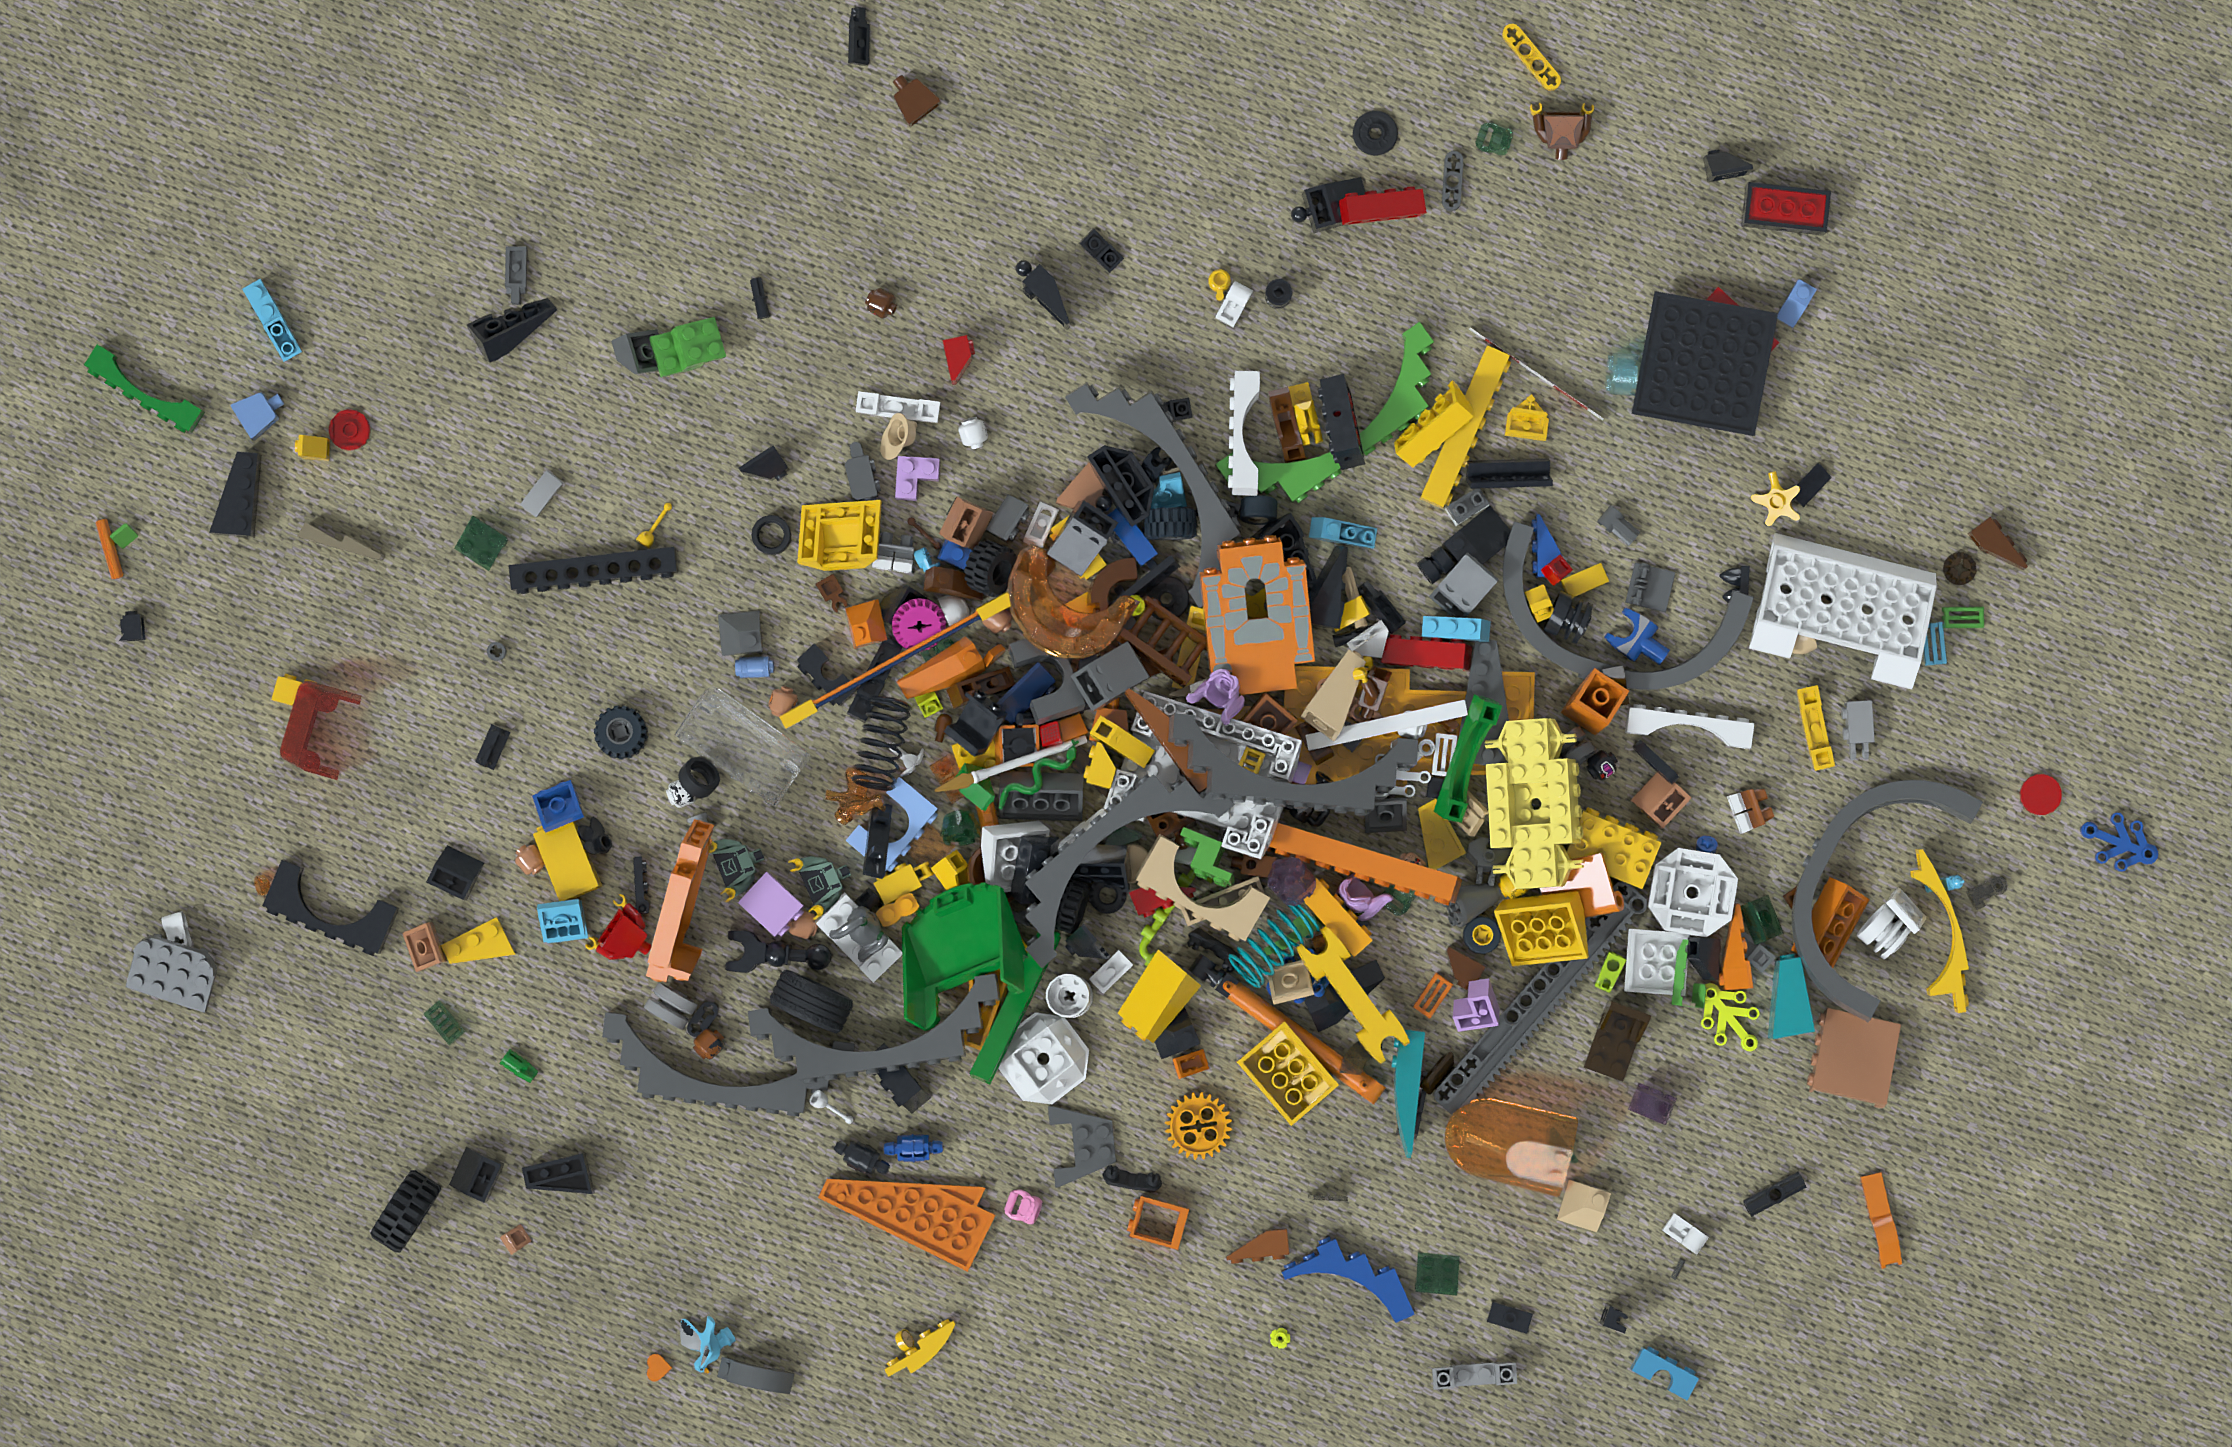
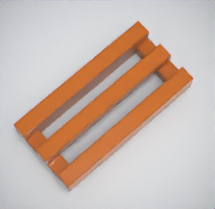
(1426, 990)

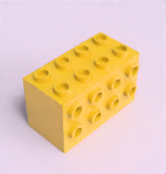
(1624, 848)

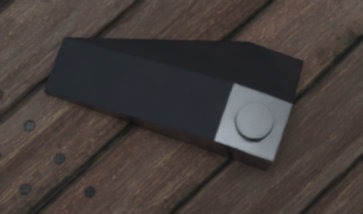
(502, 334)
(1292, 542)
(1325, 595)
(1085, 944)
(1330, 1007)

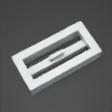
(1435, 759)

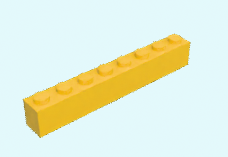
(1455, 449)

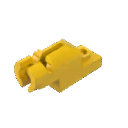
(1305, 413)

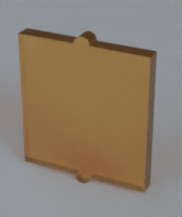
(929, 848)

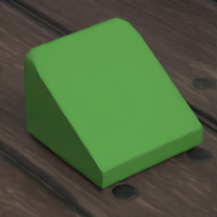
(124, 535)

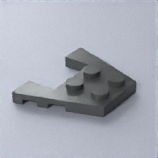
(1091, 1140)

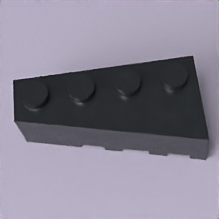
(239, 499)

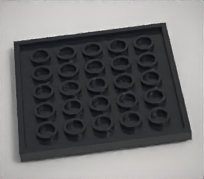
(1704, 363)

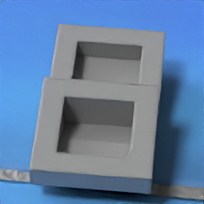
(541, 493)
(1757, 954)

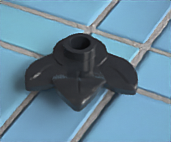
(594, 837)

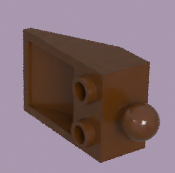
(1173, 828)

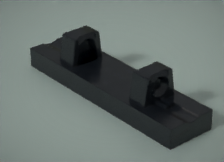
(1157, 574)
(877, 842)

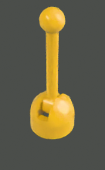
(646, 537)

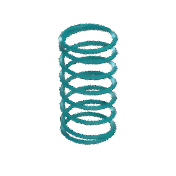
(1254, 981)

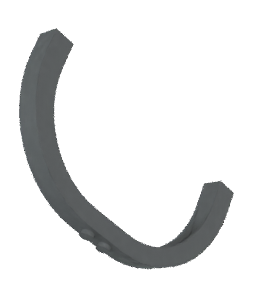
(1711, 654)
(1907, 791)

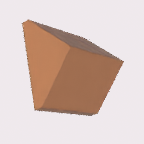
(424, 946)

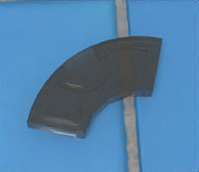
(1355, 1059)

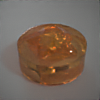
(261, 885)

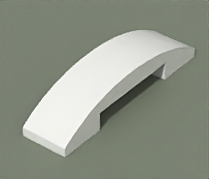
(887, 406)

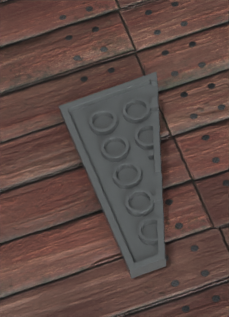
(1487, 681)

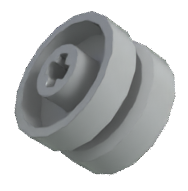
(672, 1003)

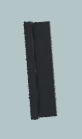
(1508, 473)

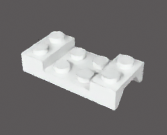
(875, 964)

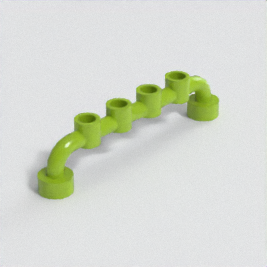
(1161, 916)

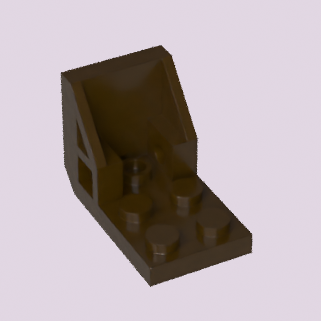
(1616, 1040)

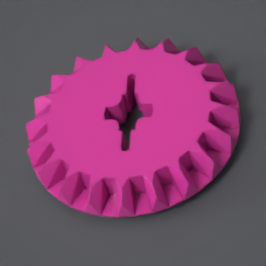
(907, 617)

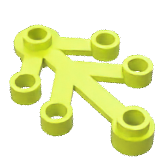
(1726, 1014)

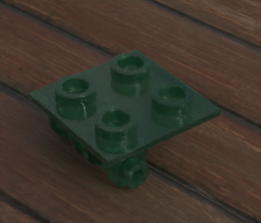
(481, 543)
(1437, 1274)

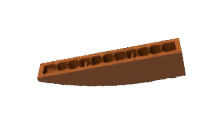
(1159, 725)

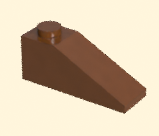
(949, 582)
(989, 683)

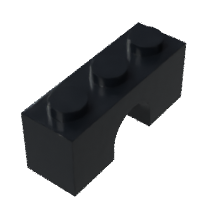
(812, 662)

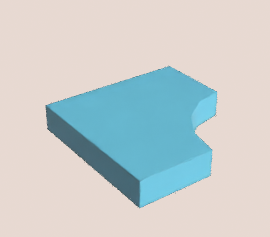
(1169, 492)

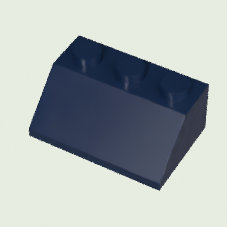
(1029, 687)

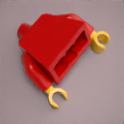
(623, 934)

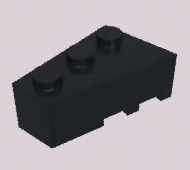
(903, 1086)

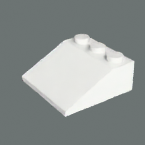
(1001, 849)

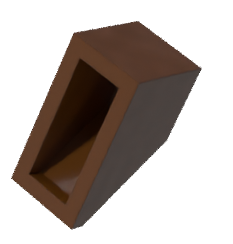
(1463, 968)

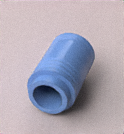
(754, 667)

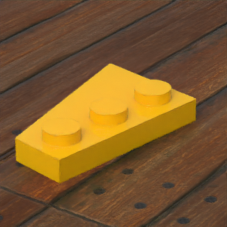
(1439, 837)

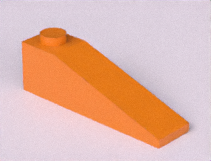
(952, 665)

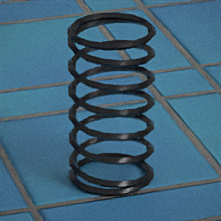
(883, 786)

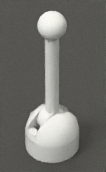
(820, 1100)

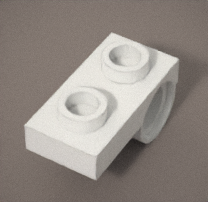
(1234, 304)
(1685, 1233)

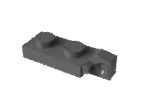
(516, 273)

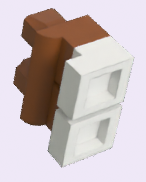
(1753, 818)

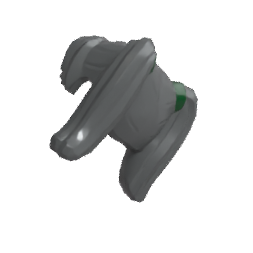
(864, 930)

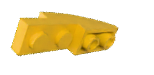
(929, 1345)

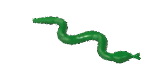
(1071, 755)

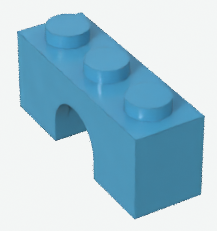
(1649, 1362)

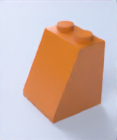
(1595, 702)

